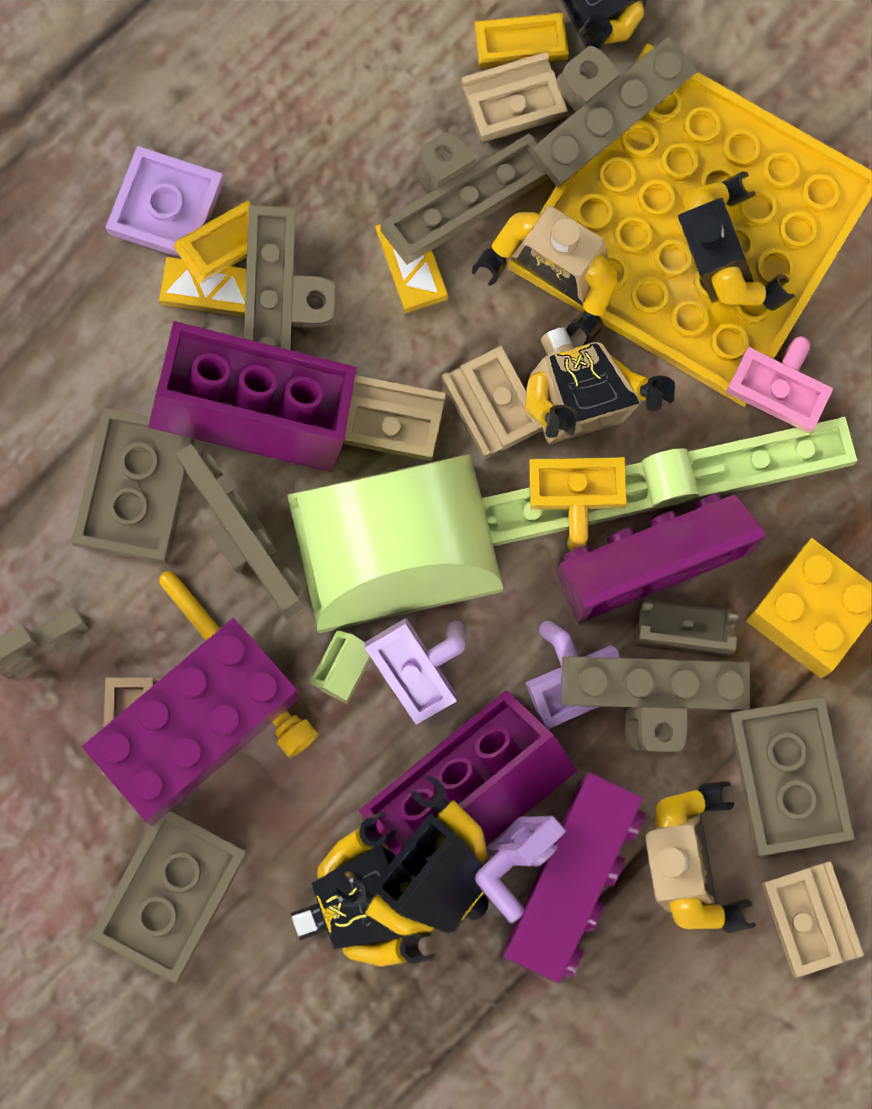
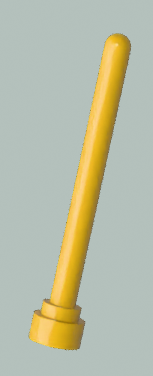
(292, 731)

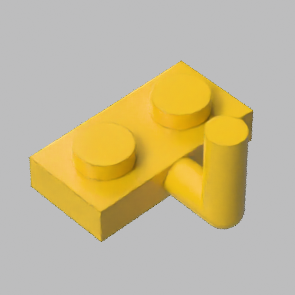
(577, 486)

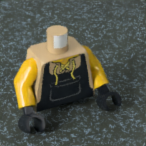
(561, 256)
(587, 389)
(682, 862)

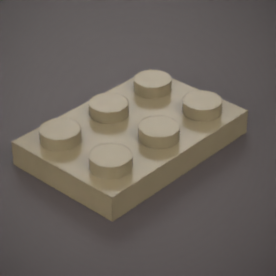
(131, 489)
(790, 776)
(168, 896)

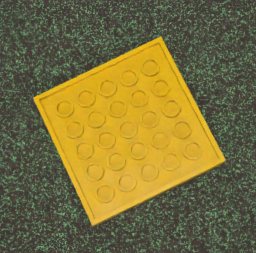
(791, 226)

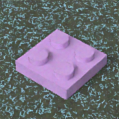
(163, 200)

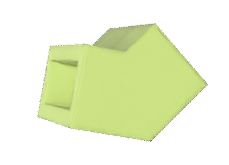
(341, 666)

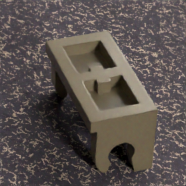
(686, 628)

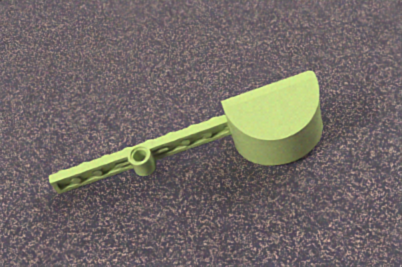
(430, 538)

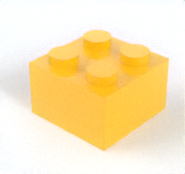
(815, 609)

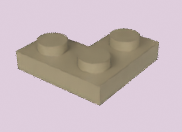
(24, 648)

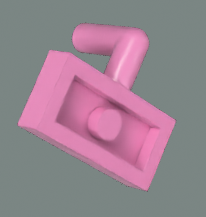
(780, 386)

